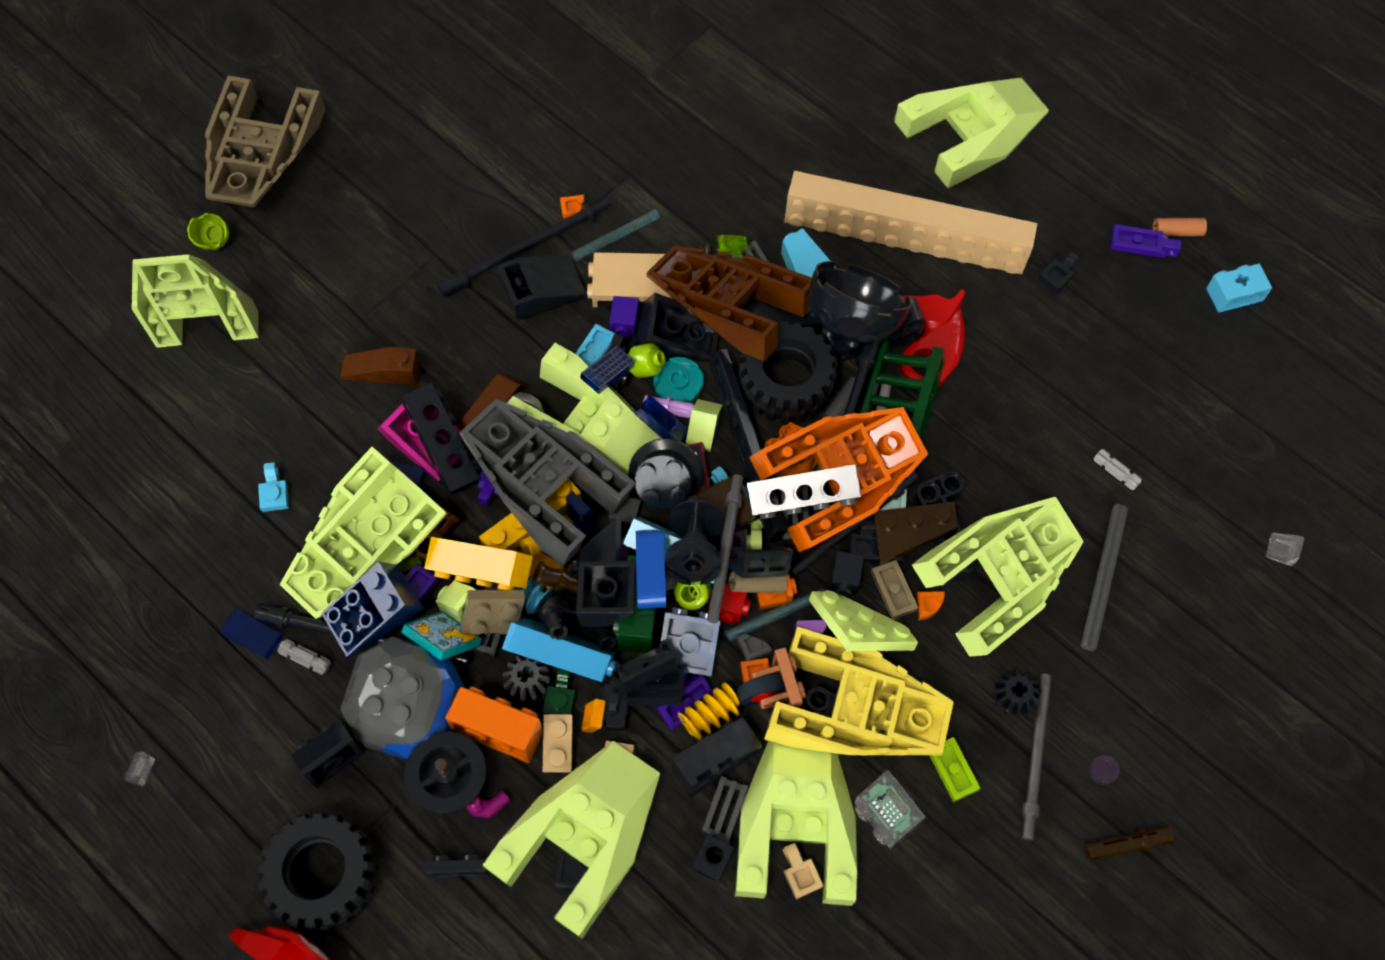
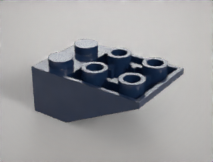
(372, 608)

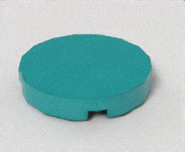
(679, 380)

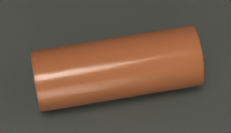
(1181, 226)

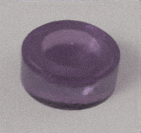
(1104, 770)

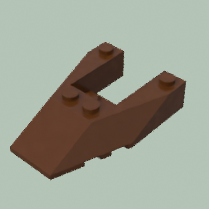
(719, 284)

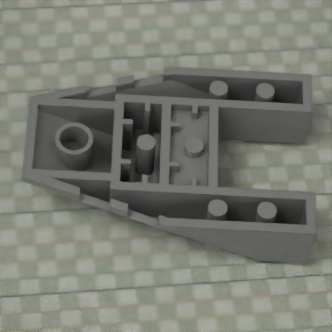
(530, 462)

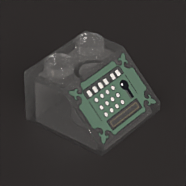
(888, 810)

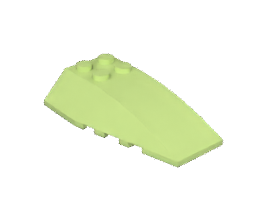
(368, 520)

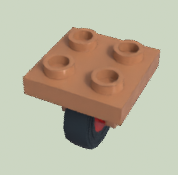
(773, 684)

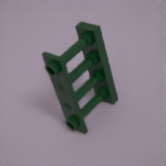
(926, 386)

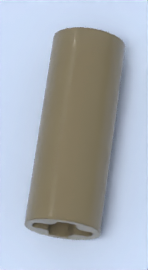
(770, 584)

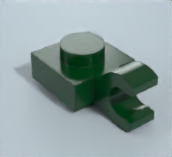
(560, 699)

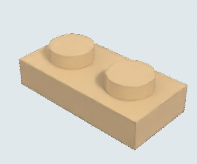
(557, 743)

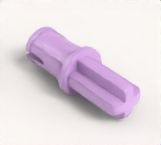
(677, 408)

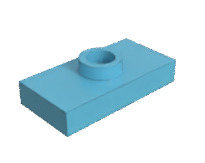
(595, 345)

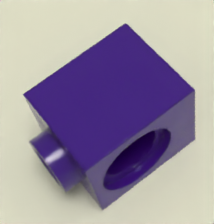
(624, 316)

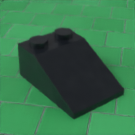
(674, 330)

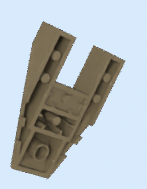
(250, 154)

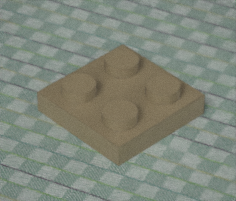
(491, 611)

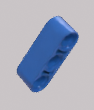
(650, 569)

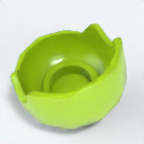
(208, 232)

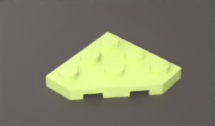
(859, 626)

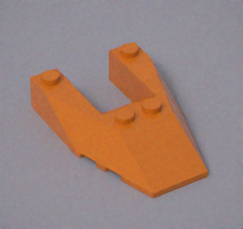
(878, 443)

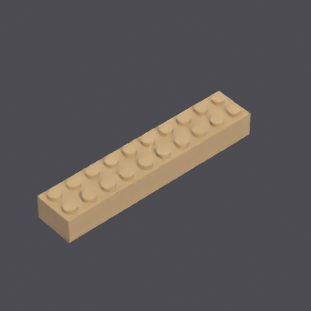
(909, 222)

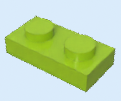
(955, 771)

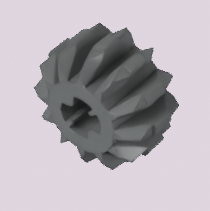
(533, 684)

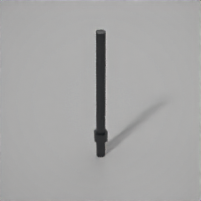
(830, 542)

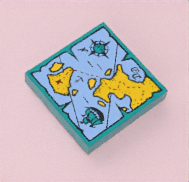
(440, 635)

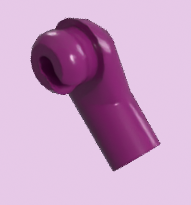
(488, 808)

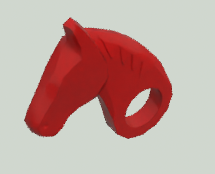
(942, 329)

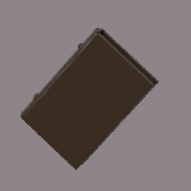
(717, 495)

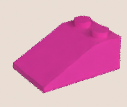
(402, 435)

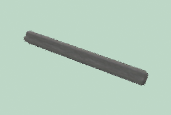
(1104, 578)

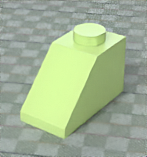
(452, 599)

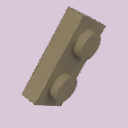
(894, 589)

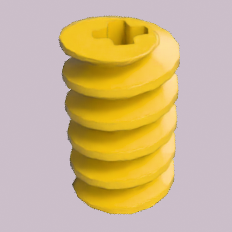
(710, 711)

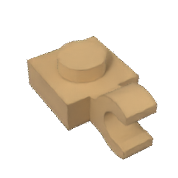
(802, 875)

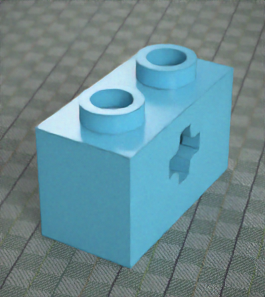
(1238, 287)

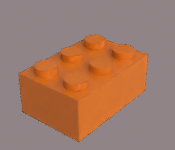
(495, 724)

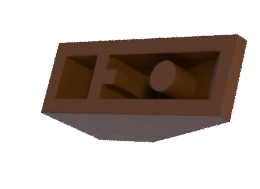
(382, 365)

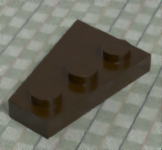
(910, 527)

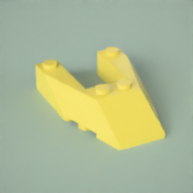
(874, 710)

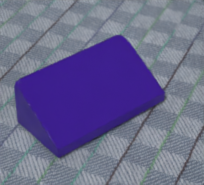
(695, 690)

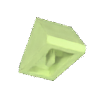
(703, 423)

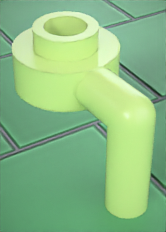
(754, 541)

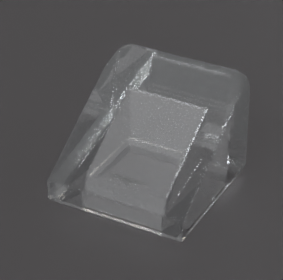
(1285, 548)
(139, 768)

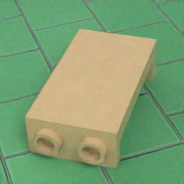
(622, 276)

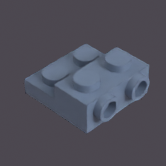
(691, 640)

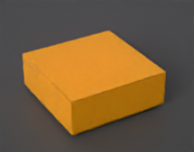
(593, 716)

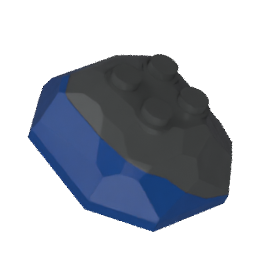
(399, 696)

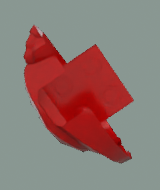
(276, 943)

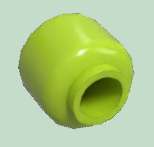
(648, 360)
(689, 599)

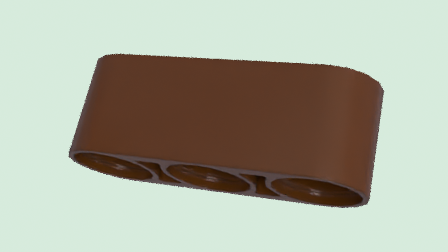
(499, 388)

